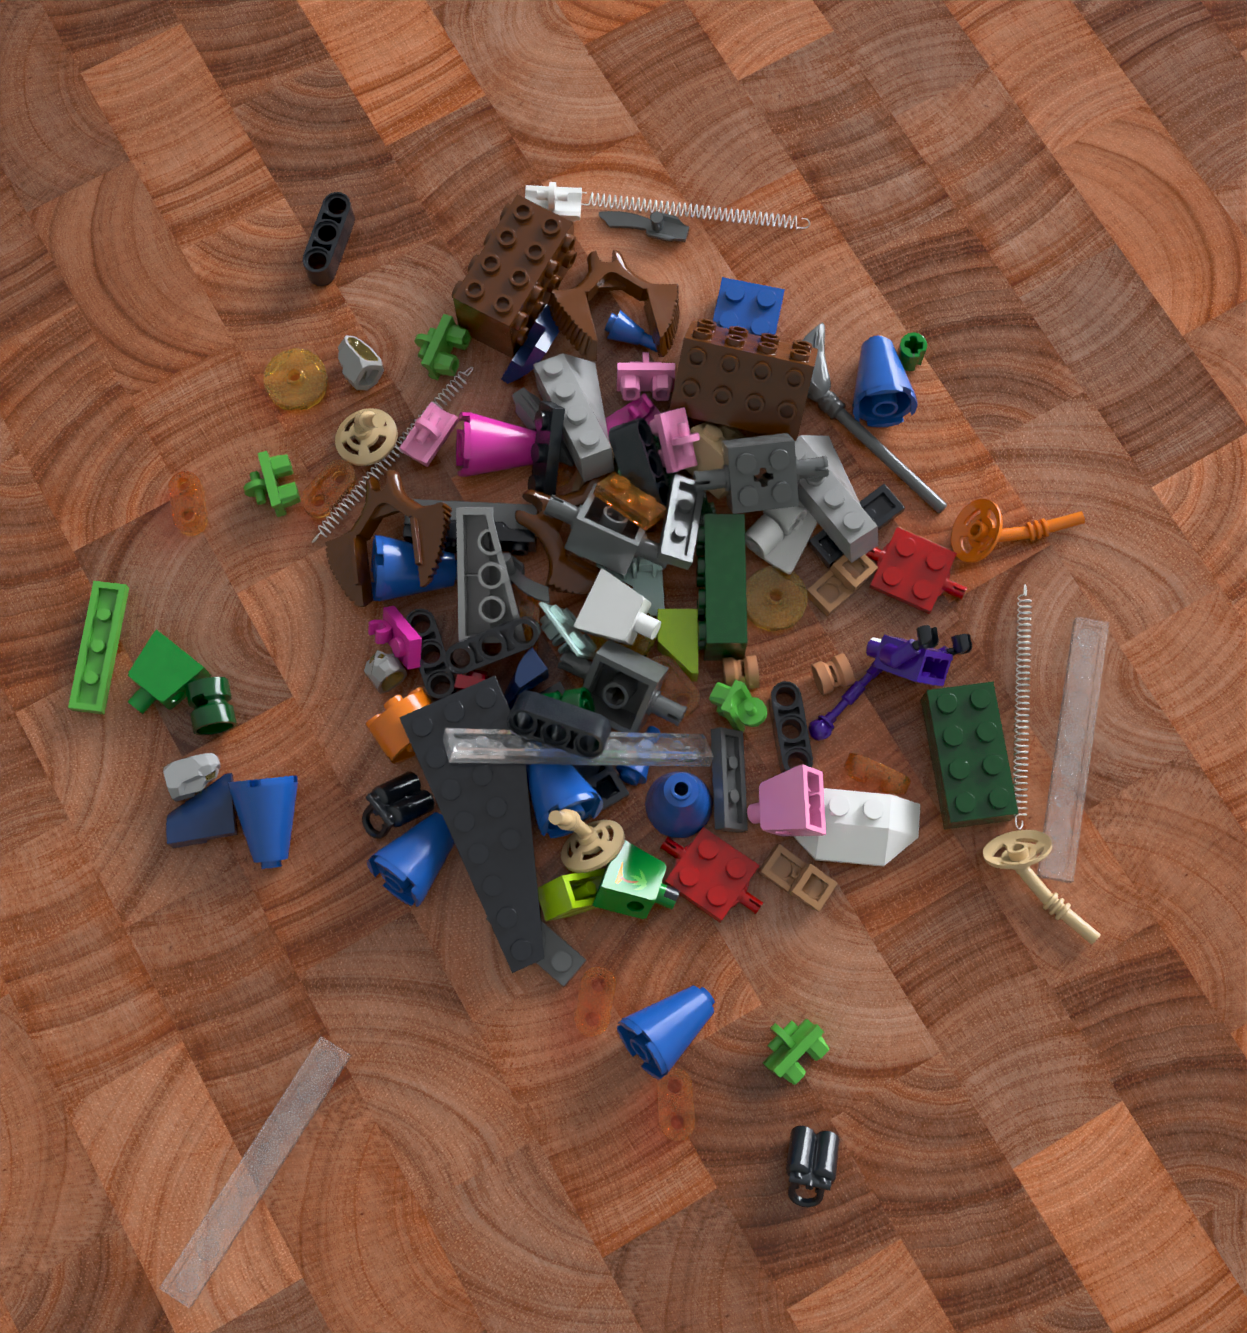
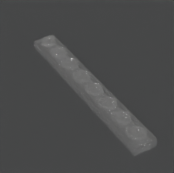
(1073, 748)
(621, 749)
(255, 1172)

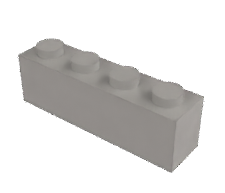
(576, 387)
(834, 501)
(482, 576)

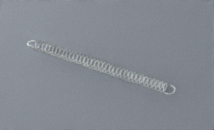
(696, 208)
(385, 460)
(1025, 721)

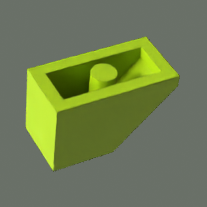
(679, 638)
(569, 894)

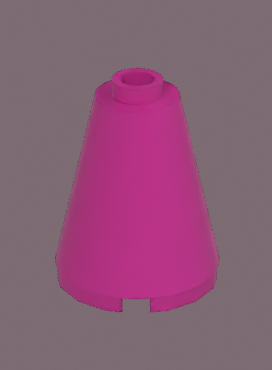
(491, 445)

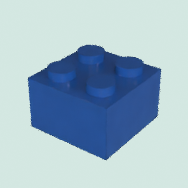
(748, 306)

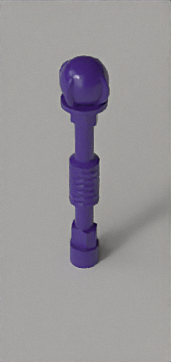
(822, 728)

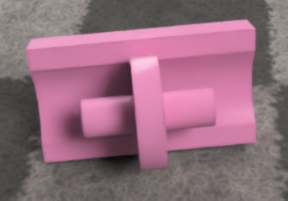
(645, 376)
(428, 434)
(675, 439)

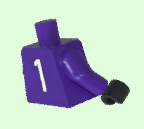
(917, 658)

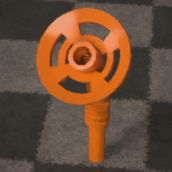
(984, 535)

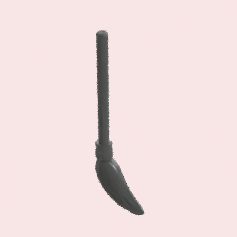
(831, 405)

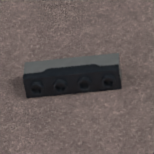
(512, 535)

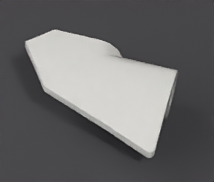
(781, 536)

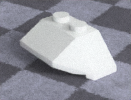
(864, 828)

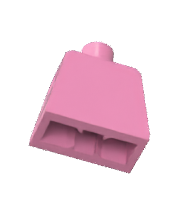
(791, 803)

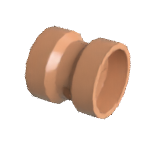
(732, 670)
(832, 674)

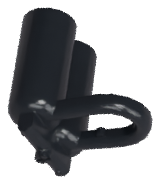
(396, 803)
(811, 1163)

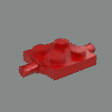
(914, 571)
(712, 874)

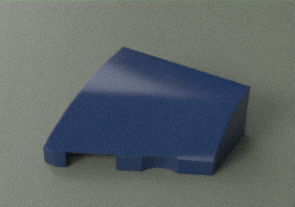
(537, 344)
(529, 674)
(204, 816)

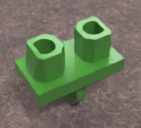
(438, 345)
(272, 469)
(738, 705)
(791, 1045)

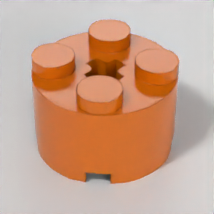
(388, 727)

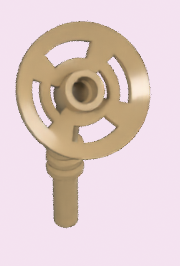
(366, 429)
(588, 839)
(1020, 857)

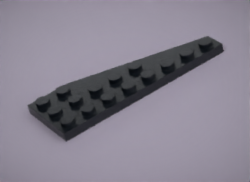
(486, 815)

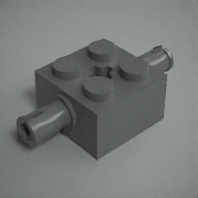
(743, 461)
(603, 533)
(624, 686)

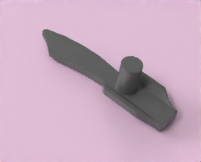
(658, 226)
(526, 408)
(516, 575)

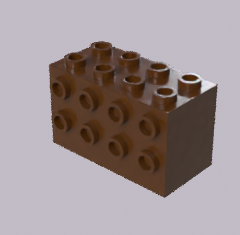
(514, 275)
(743, 378)

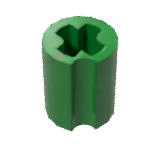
(912, 350)

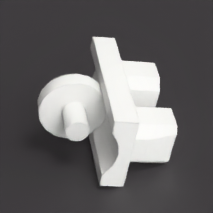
(560, 200)

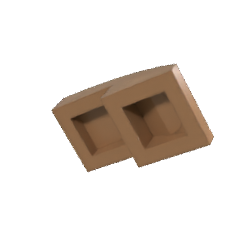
(840, 583)
(797, 877)

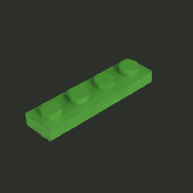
(98, 647)

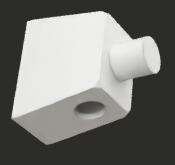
(616, 612)

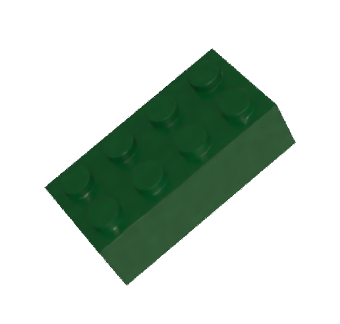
(723, 579)
(969, 755)

